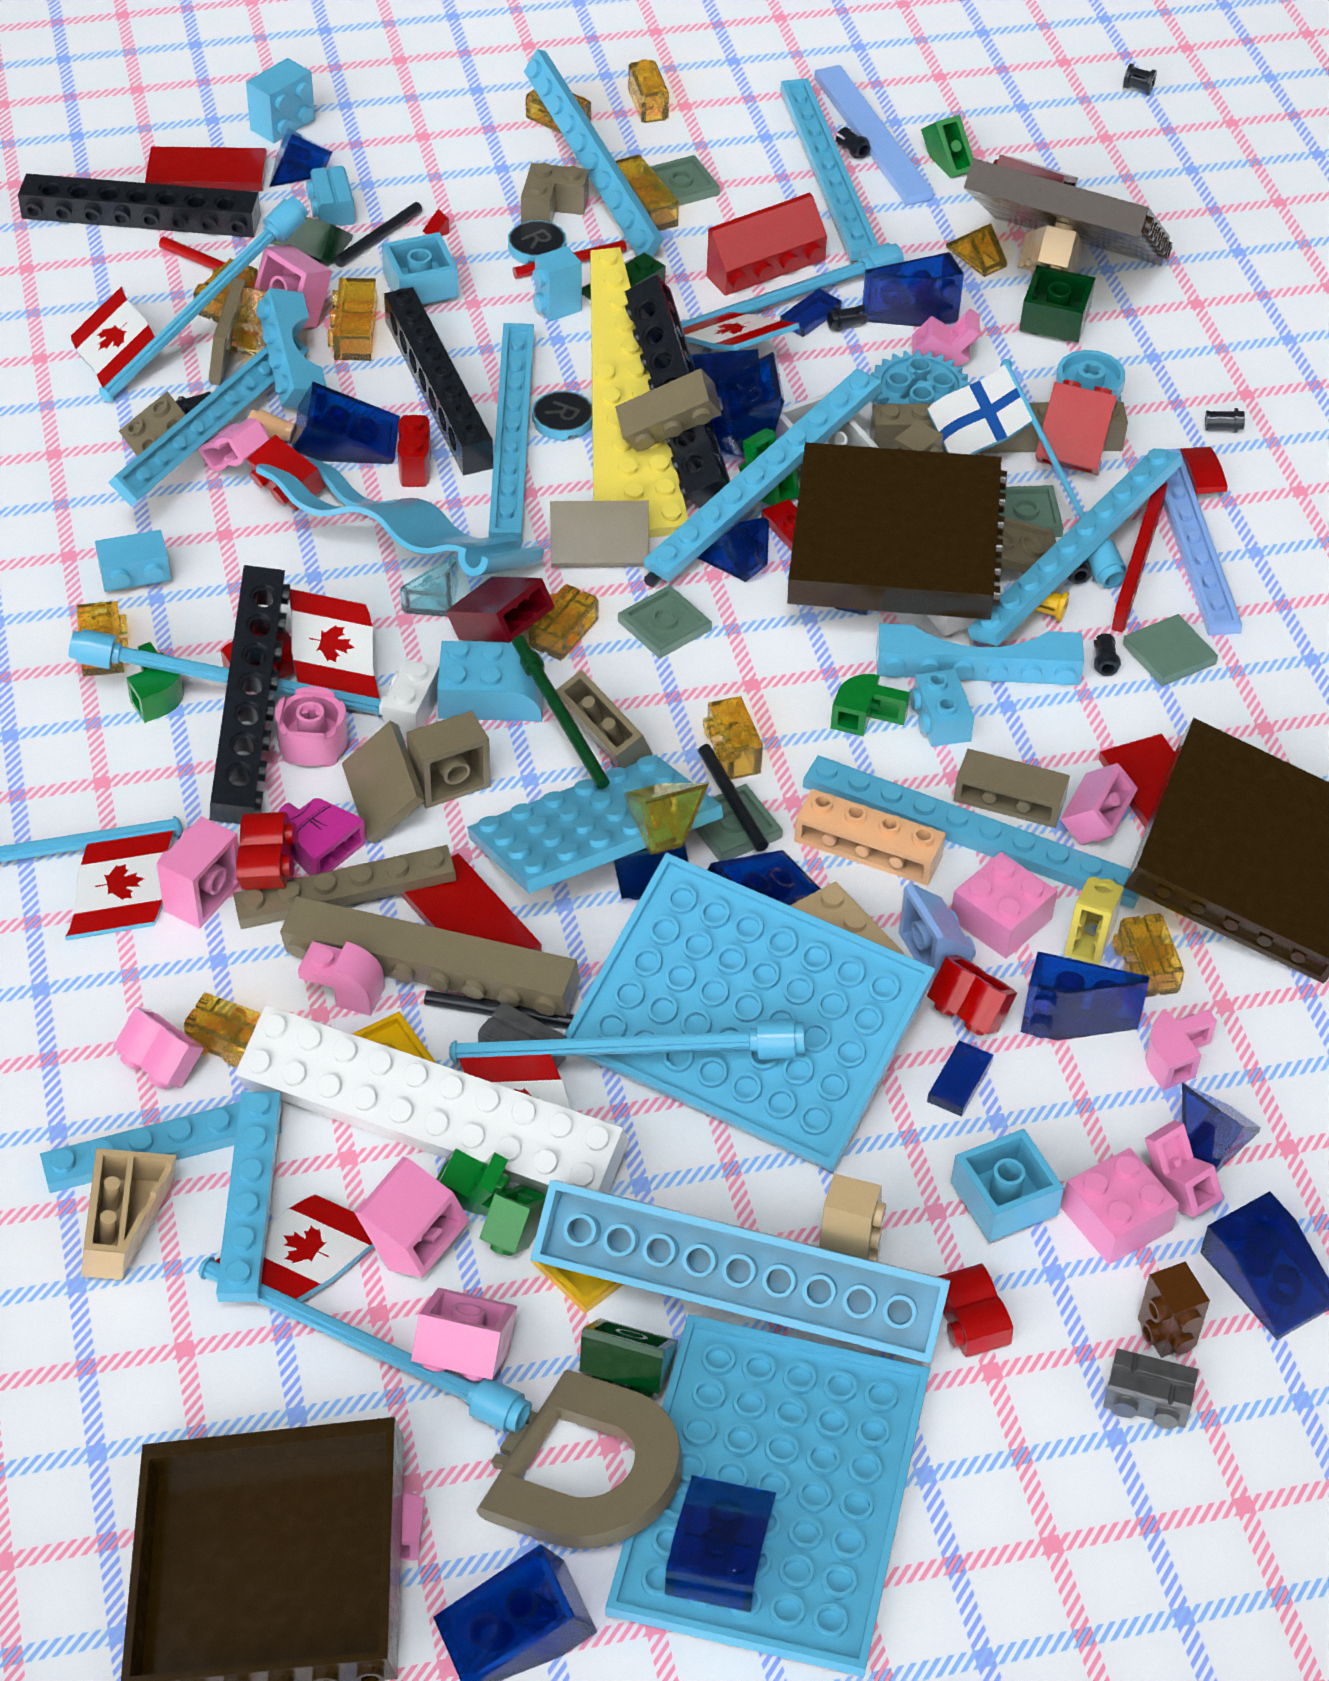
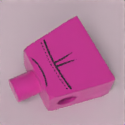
(324, 835)

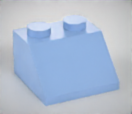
(931, 928)

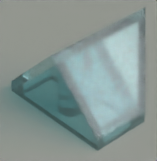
(432, 591)

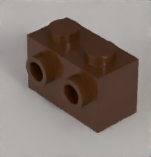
(1173, 1310)

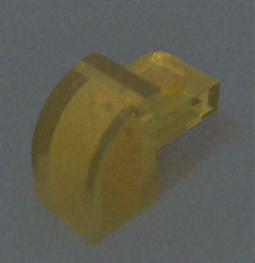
(247, 330)

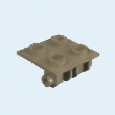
(151, 423)

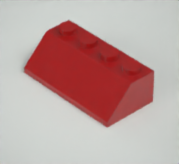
(765, 244)

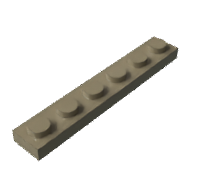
(348, 885)

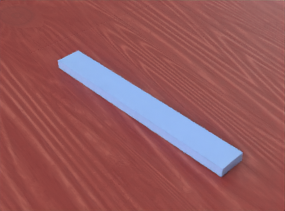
(883, 146)
(1199, 555)

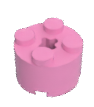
(311, 727)

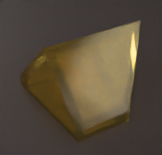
(979, 250)
(665, 813)

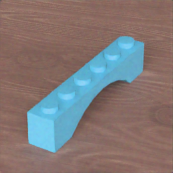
(1043, 660)

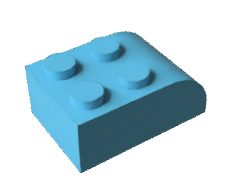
(486, 681)

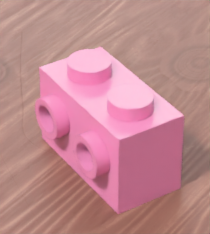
(1099, 804)

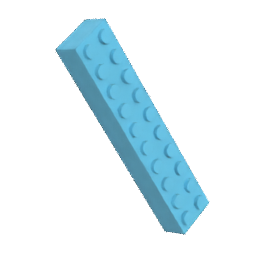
(741, 1270)

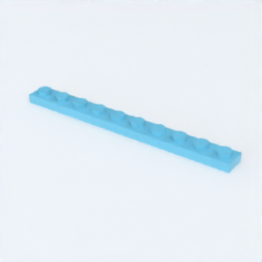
(593, 154)
(828, 167)
(196, 427)
(512, 430)
(761, 475)
(1075, 546)
(966, 827)

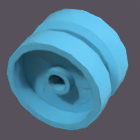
(1092, 370)

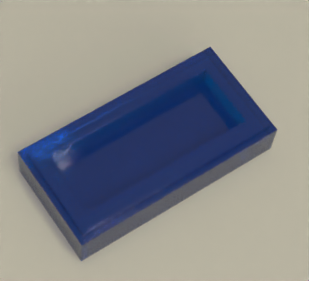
(811, 311)
(960, 1078)

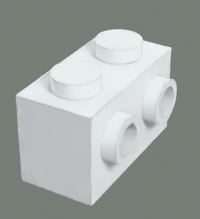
(411, 696)

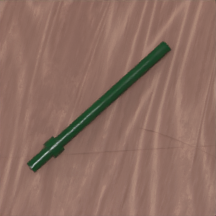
(533, 666)

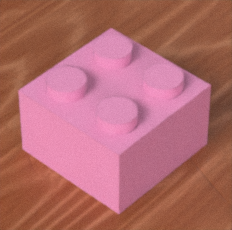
(293, 270)
(199, 872)
(1004, 904)
(1119, 1206)
(463, 1334)

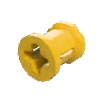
(1055, 605)

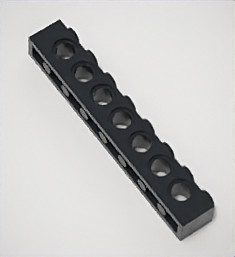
(139, 205)
(667, 359)
(438, 381)
(257, 588)

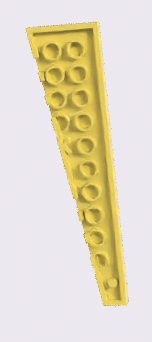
(616, 378)

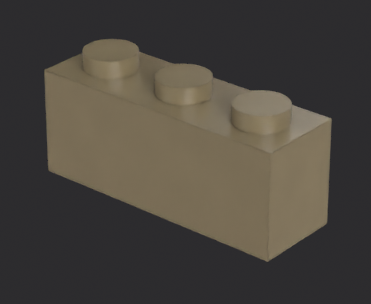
(668, 410)
(603, 721)
(1011, 788)

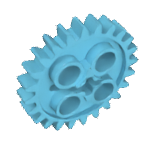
(917, 379)

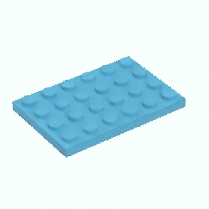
(576, 826)

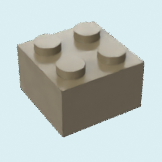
(450, 758)

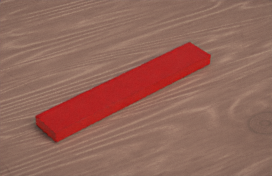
(1138, 559)

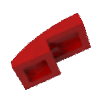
(1204, 470)

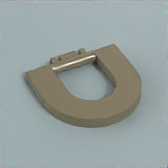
(596, 1519)

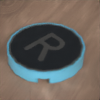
(534, 239)
(562, 415)

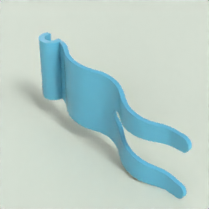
(409, 522)

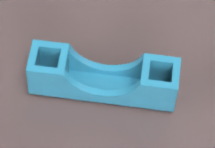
(282, 318)

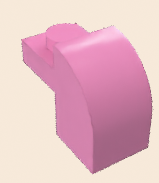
(951, 342)
(350, 971)
(1173, 1047)
(1185, 1177)

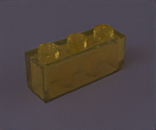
(651, 191)
(353, 319)

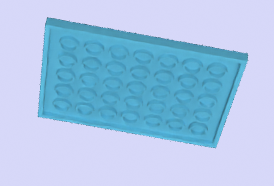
(717, 961)
(836, 1448)

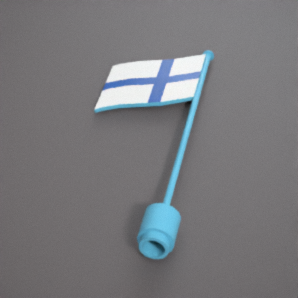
(993, 413)

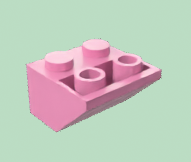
(411, 1219)

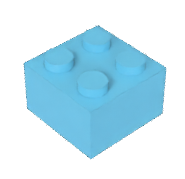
(280, 100)
(421, 264)
(1007, 1185)

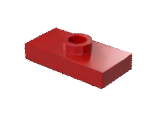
(782, 520)

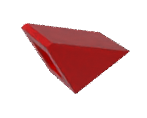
(438, 223)

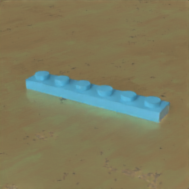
(179, 1136)
(249, 1197)

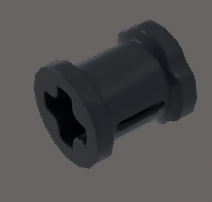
(1139, 78)

